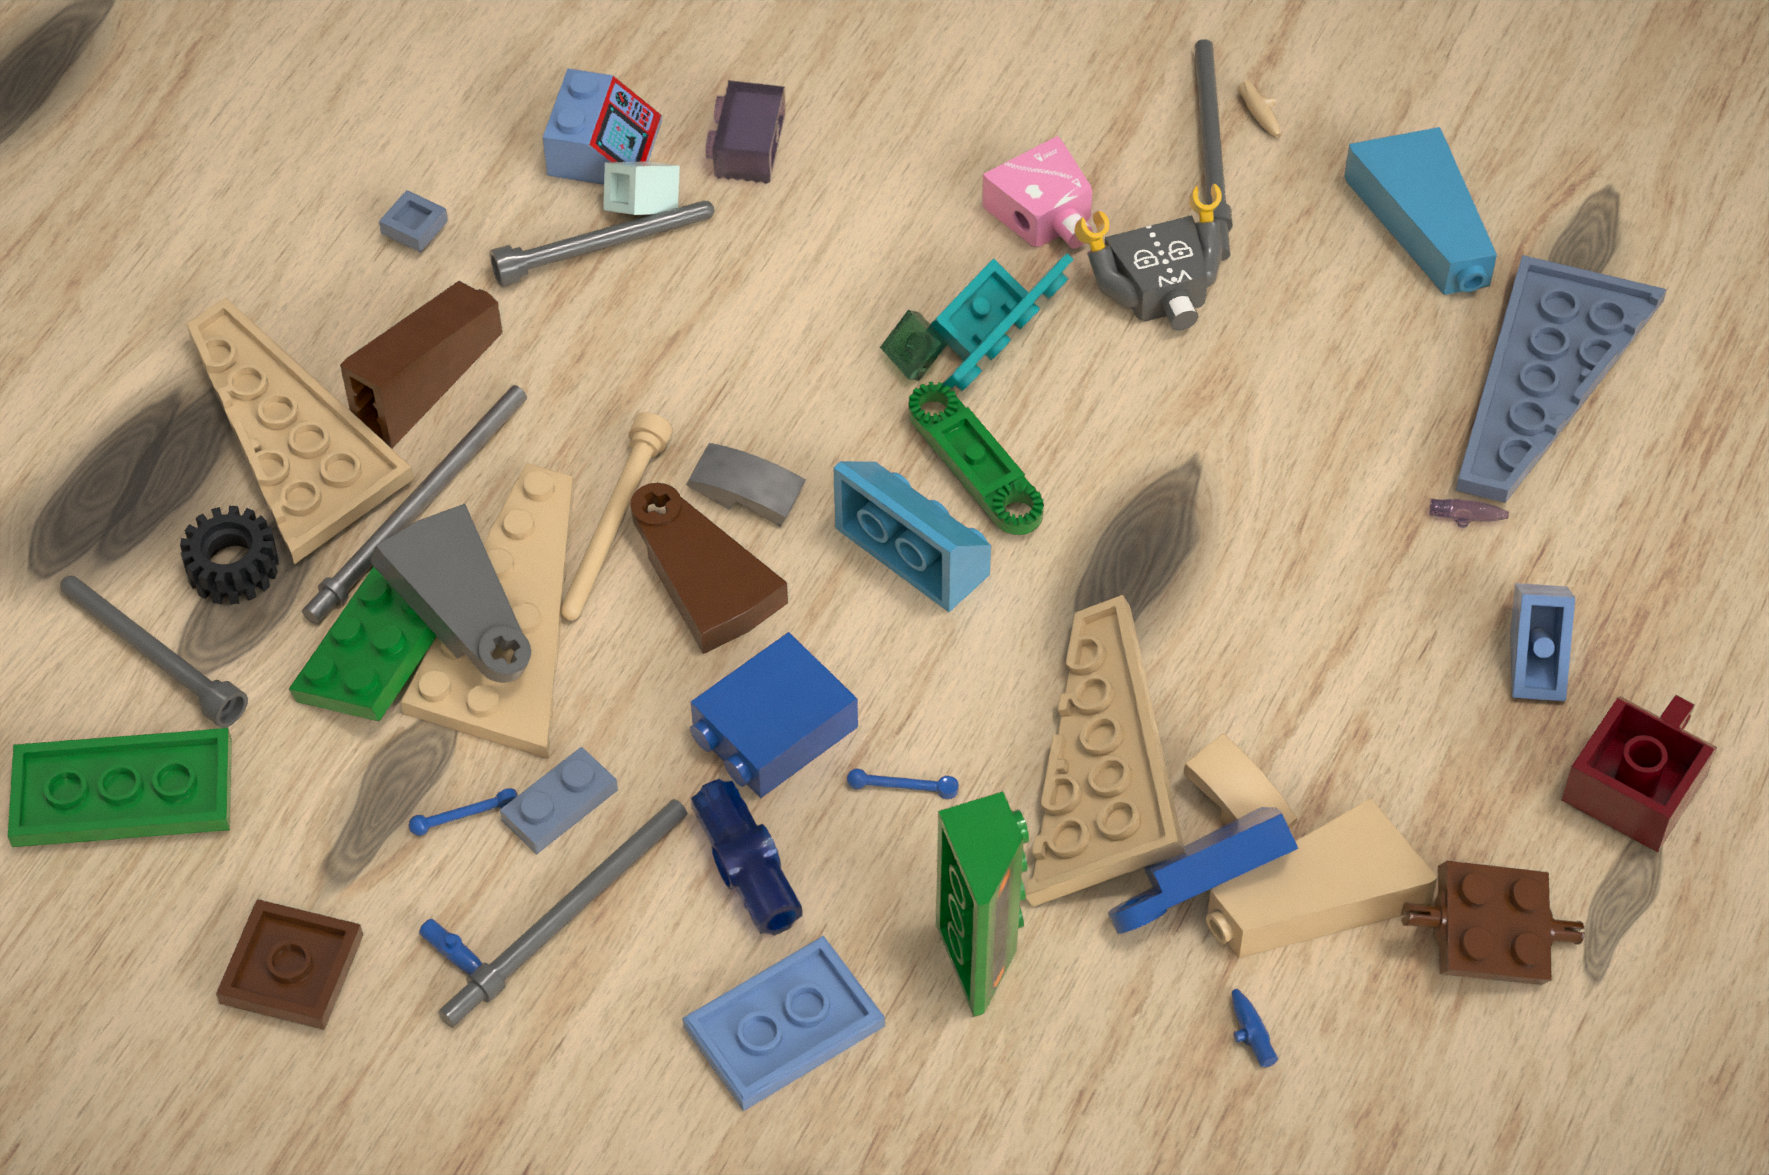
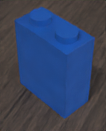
(773, 715)

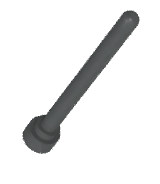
(514, 263)
(219, 700)

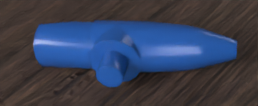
(449, 946)
(1252, 1030)

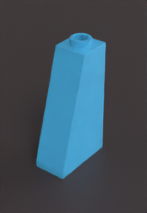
(1425, 205)

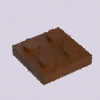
(290, 964)

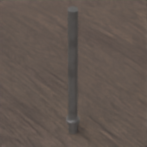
(334, 590)

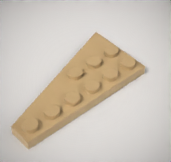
(301, 443)
(530, 562)
(1106, 767)

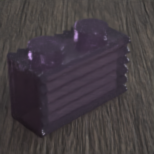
(747, 131)

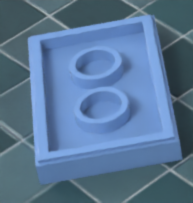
(783, 1022)

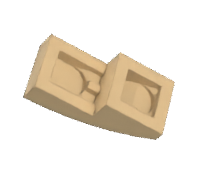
(1234, 781)

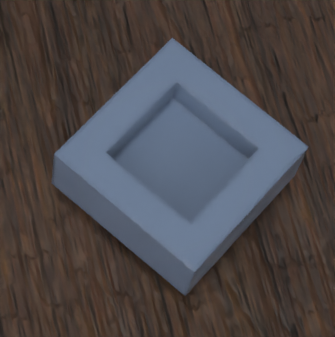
(413, 221)

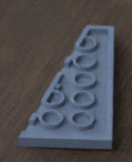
(1551, 354)

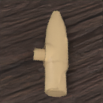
(1260, 107)

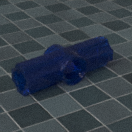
(746, 857)

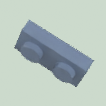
(558, 800)

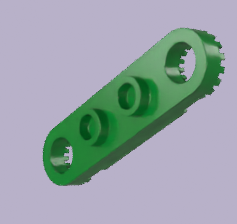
(976, 458)

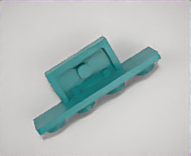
(985, 310)

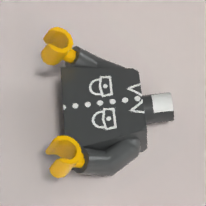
(1158, 266)

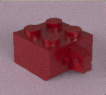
(1640, 770)

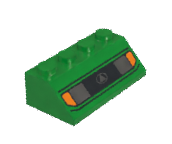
(980, 892)

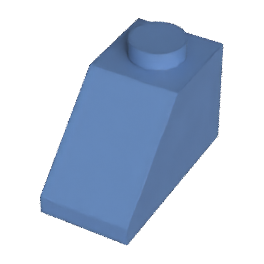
(1541, 641)

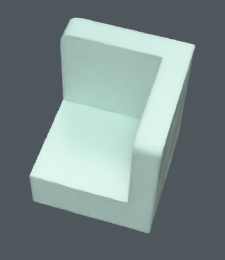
(640, 187)

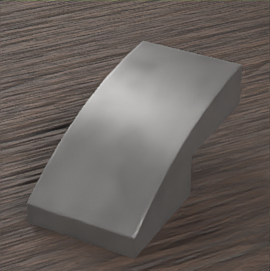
(740, 477)

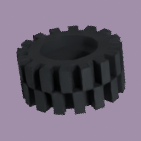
(236, 577)

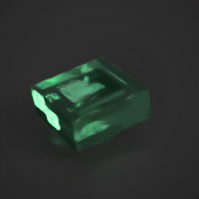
(913, 345)

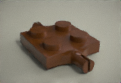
(1493, 923)

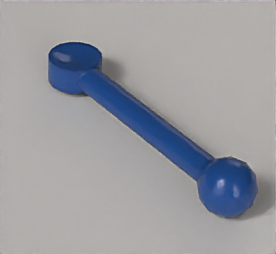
(946, 786)
(420, 824)

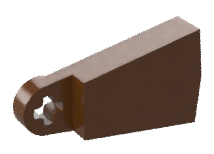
(706, 572)

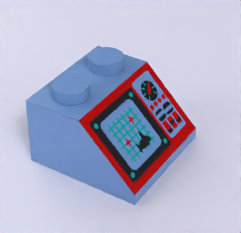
(597, 123)

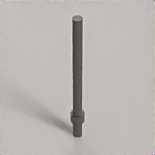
(1211, 138)
(489, 979)

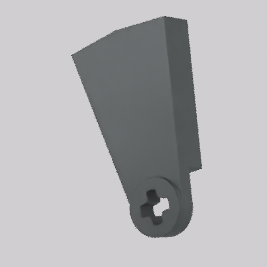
(455, 590)

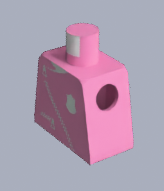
(1040, 194)

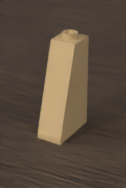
(1337, 880)

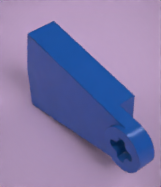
(1206, 864)

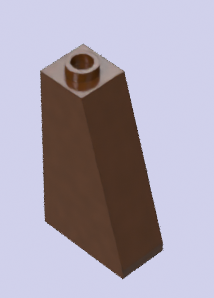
(419, 360)

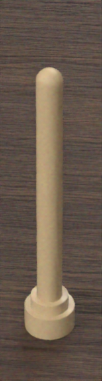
(648, 438)

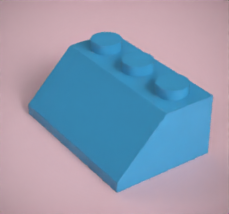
(909, 532)

